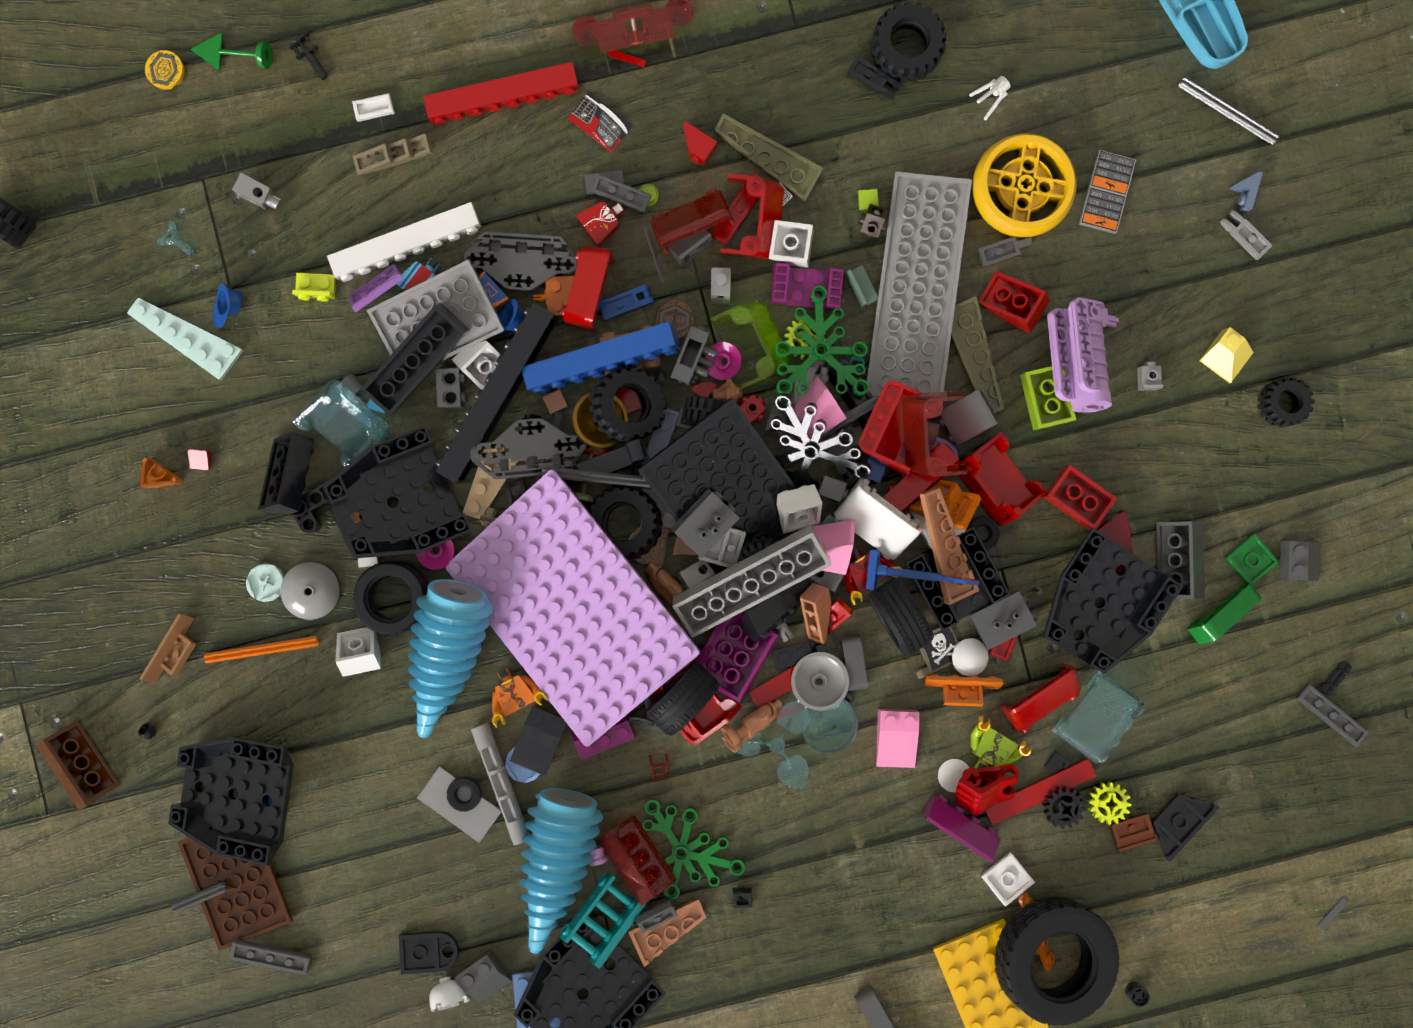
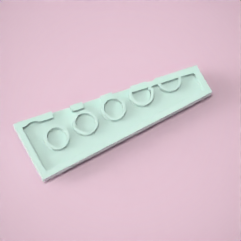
(197, 344)

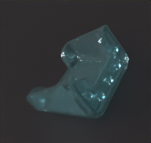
(342, 421)

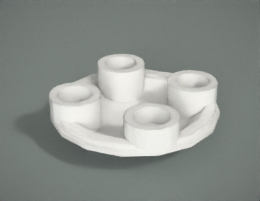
(969, 657)

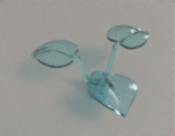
(793, 770)

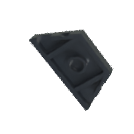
(1180, 822)

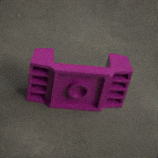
(794, 285)

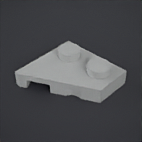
(727, 549)

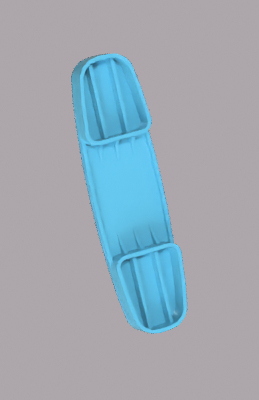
(1209, 29)

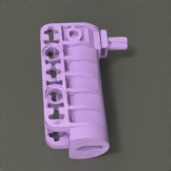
(1081, 354)

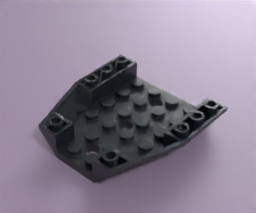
(397, 471)
(1129, 608)
(228, 825)
(615, 995)

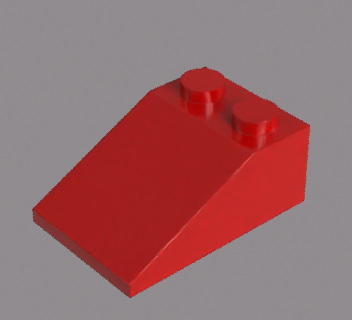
(1014, 301)

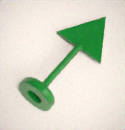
(212, 50)

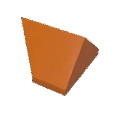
(155, 475)

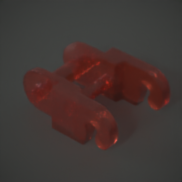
(665, 766)

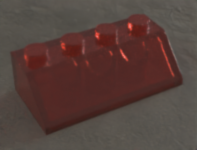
(637, 860)

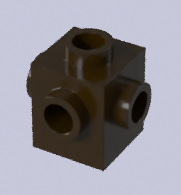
(873, 221)

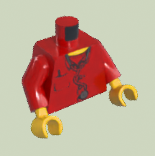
(857, 573)

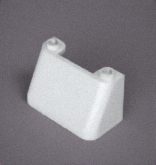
(878, 520)

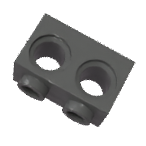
(445, 389)

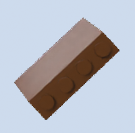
(78, 765)

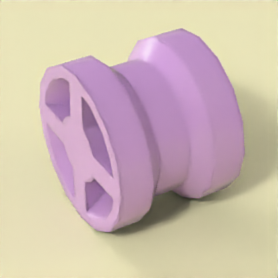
(598, 856)

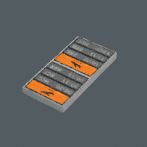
(1107, 192)

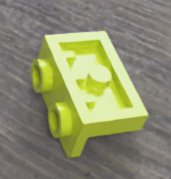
(315, 286)

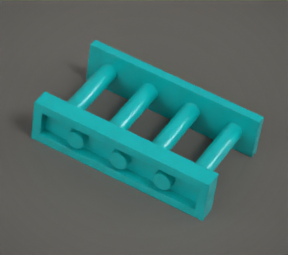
(610, 938)

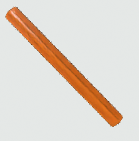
(261, 649)

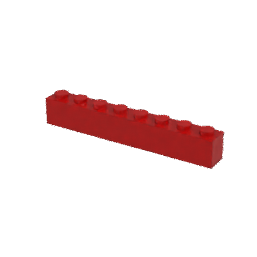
(501, 93)

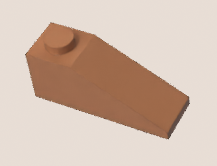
(816, 612)

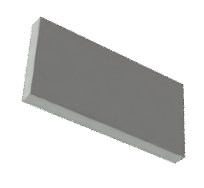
(472, 822)

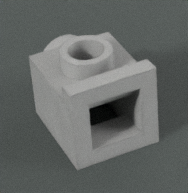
(1144, 379)

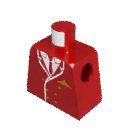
(600, 221)

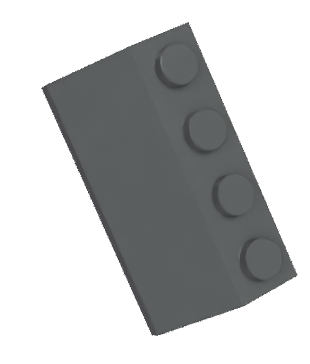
(1182, 556)

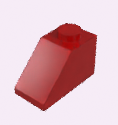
(699, 145)

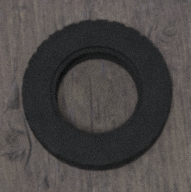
(1085, 989)

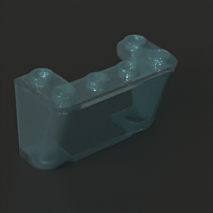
(1100, 718)

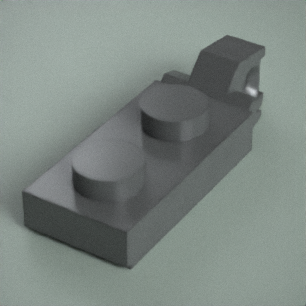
(1003, 250)

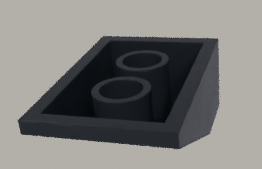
(538, 741)

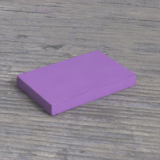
(375, 287)

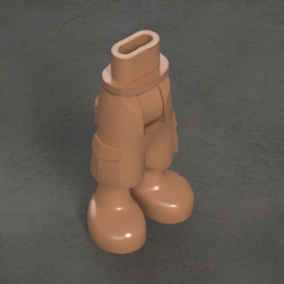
(664, 583)
(750, 725)

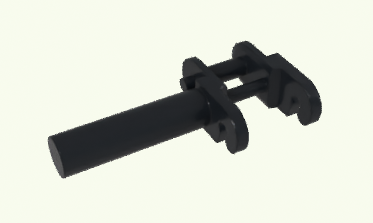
(309, 54)

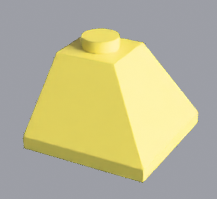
(1227, 354)

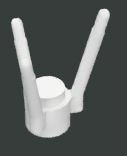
(997, 87)

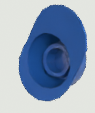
(226, 304)
(510, 315)

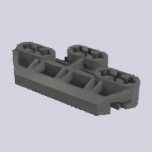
(524, 264)
(523, 446)

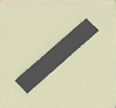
(1333, 913)

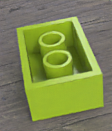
(1042, 403)

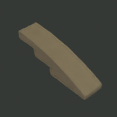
(391, 155)

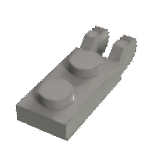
(1246, 235)

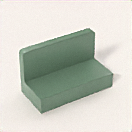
(861, 286)

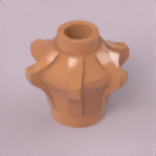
(727, 391)

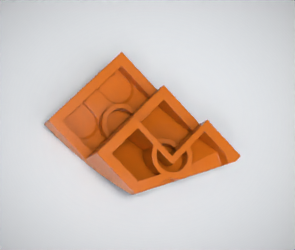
(959, 504)

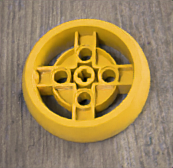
(1060, 191)

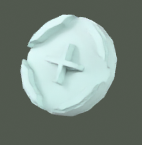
(265, 582)

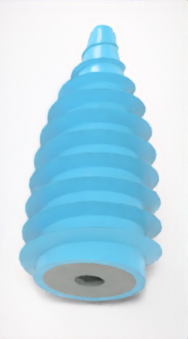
(445, 646)
(557, 857)

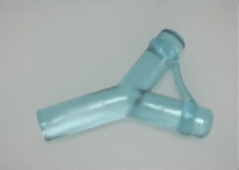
(175, 240)

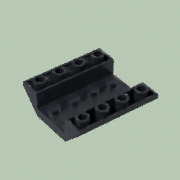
(978, 560)

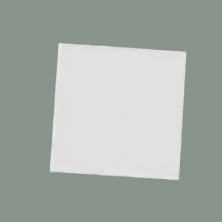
(1007, 878)

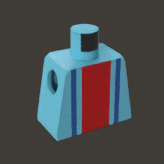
(418, 273)

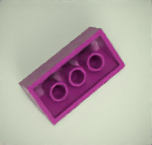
(961, 827)

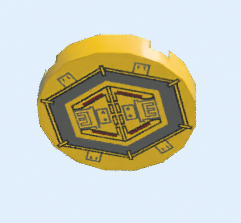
(164, 69)

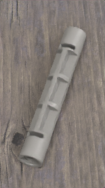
(500, 782)

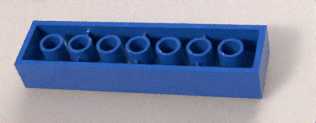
(601, 357)

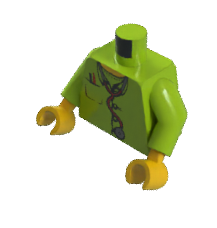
(994, 747)

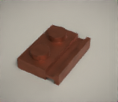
(1133, 832)

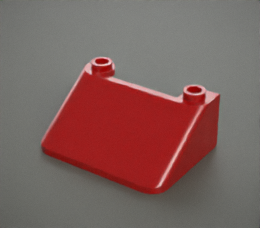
(885, 430)
(1043, 700)
(709, 719)

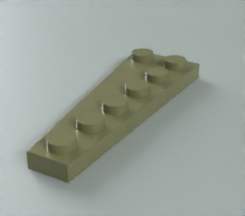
(779, 162)
(973, 351)

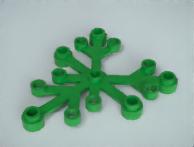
(819, 327)
(704, 859)

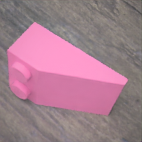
(897, 737)

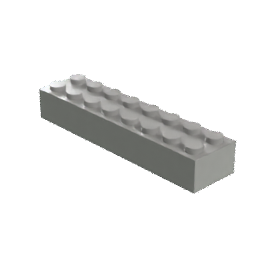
(751, 581)

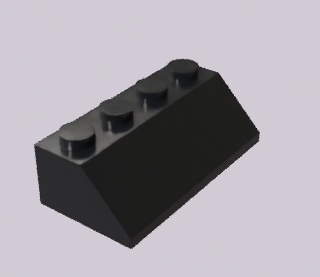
(286, 474)
(771, 612)

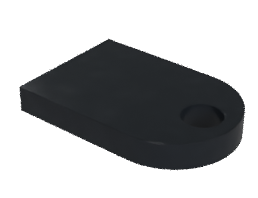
(424, 952)

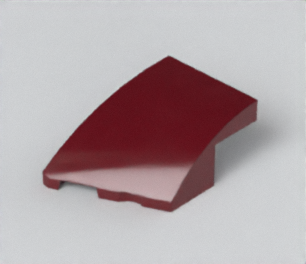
(1118, 532)

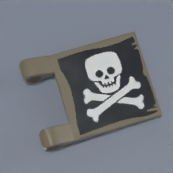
(937, 653)

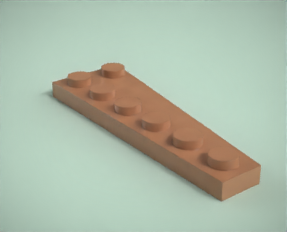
(946, 547)

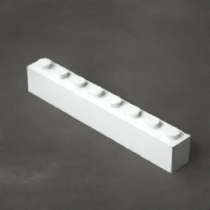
(404, 242)

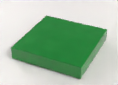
(1251, 559)

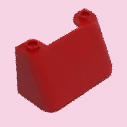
(998, 481)

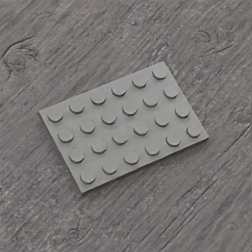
(457, 290)

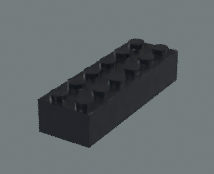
(415, 359)

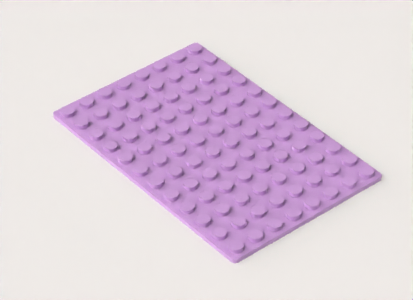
(573, 608)

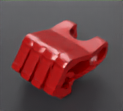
(978, 799)

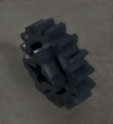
(1072, 803)

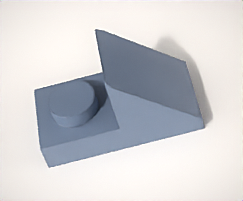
(1249, 189)

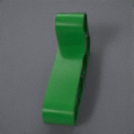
(1225, 615)

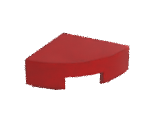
(704, 389)

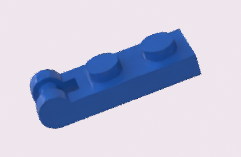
(626, 302)

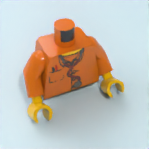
(513, 695)

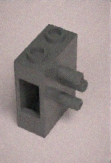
(691, 357)
(705, 522)
(1003, 620)

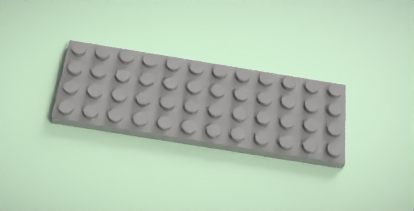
(919, 282)

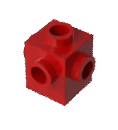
(757, 403)

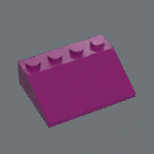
(735, 657)

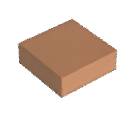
(555, 402)

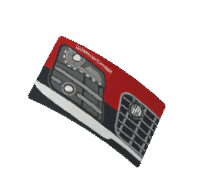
(599, 122)

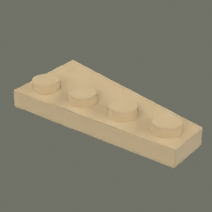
(484, 488)

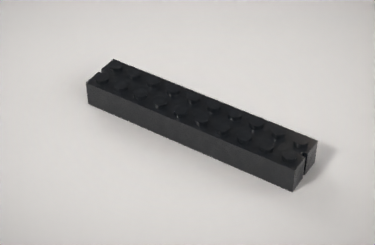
(497, 393)

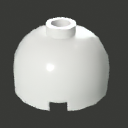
(446, 994)

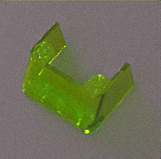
(767, 333)

